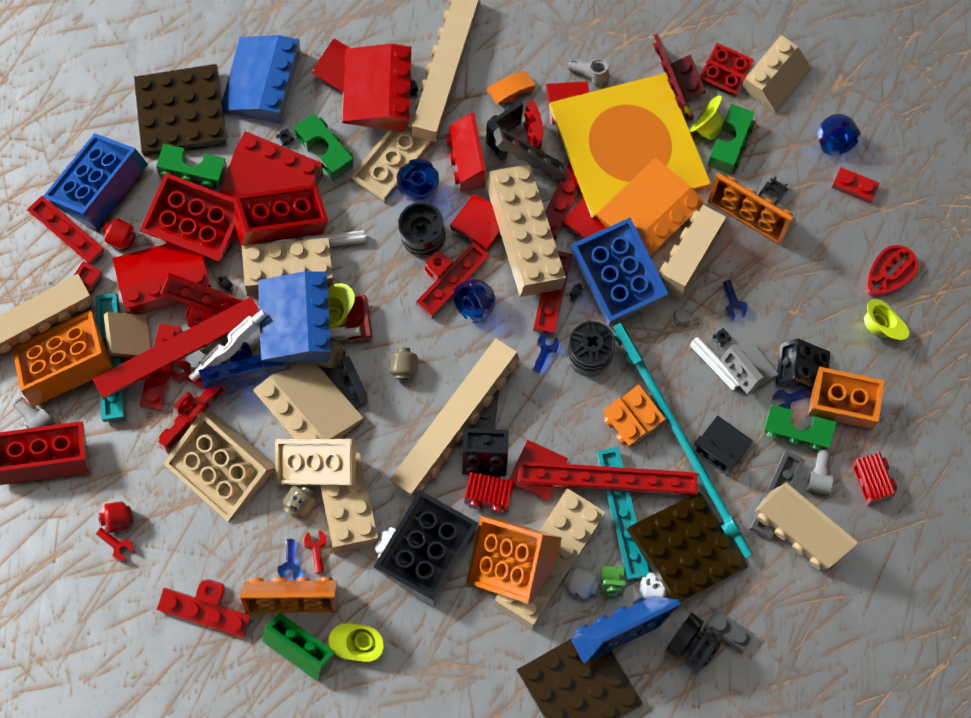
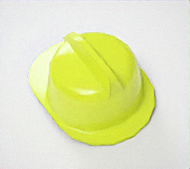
(710, 120)
(340, 300)
(884, 322)
(356, 642)

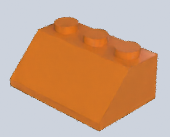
(846, 398)

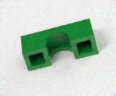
(313, 133)
(726, 154)
(207, 173)
(818, 433)

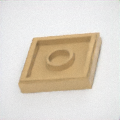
(126, 334)

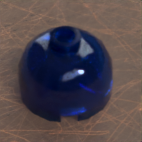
(837, 134)
(417, 180)
(474, 299)

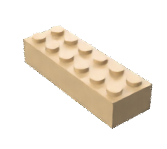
(525, 230)
(576, 523)

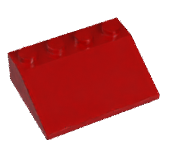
(377, 86)
(267, 166)
(191, 217)
(145, 271)

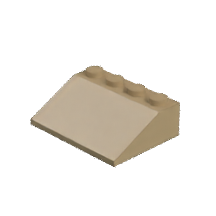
(307, 403)
(219, 465)
(804, 527)

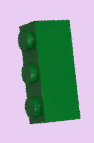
(298, 646)

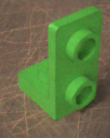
(612, 582)

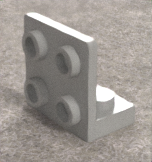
(748, 366)

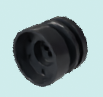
(417, 219)
(594, 359)
(694, 643)

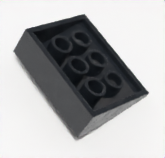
(426, 547)

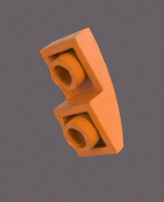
(511, 86)

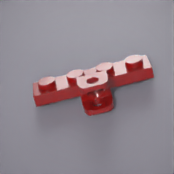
(448, 276)
(201, 299)
(188, 410)
(205, 608)

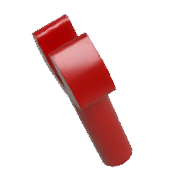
(179, 378)
(115, 544)
(316, 550)

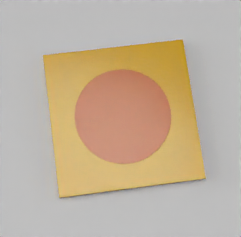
(620, 131)

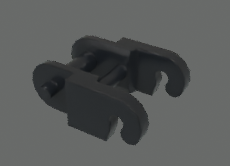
(768, 186)

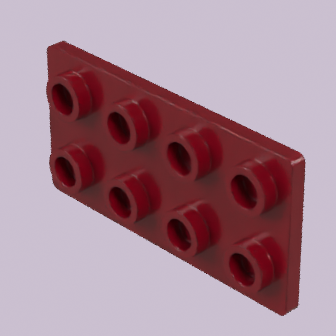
(682, 77)

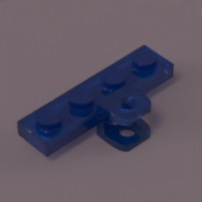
(240, 368)

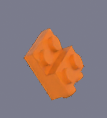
(634, 416)

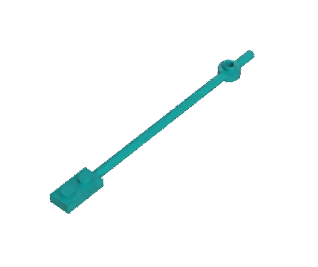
(633, 356)

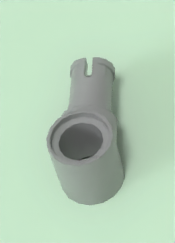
(595, 69)
(32, 416)
(820, 479)

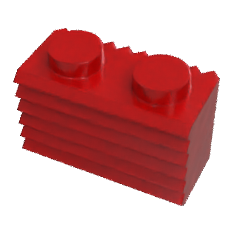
(874, 478)
(489, 493)

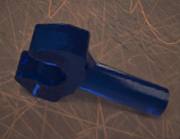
(733, 301)
(545, 350)
(789, 398)
(289, 561)

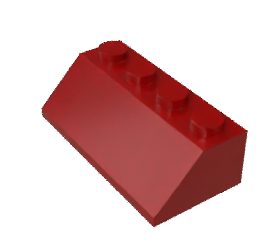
(279, 214)
(43, 453)

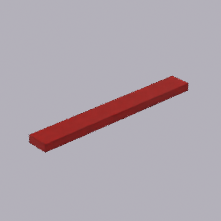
(174, 349)
(607, 478)

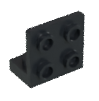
(507, 121)
(800, 363)
(348, 382)
(722, 445)
(485, 452)

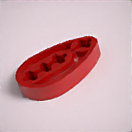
(884, 263)

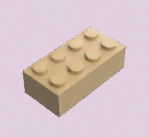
(691, 251)
(285, 258)
(350, 513)

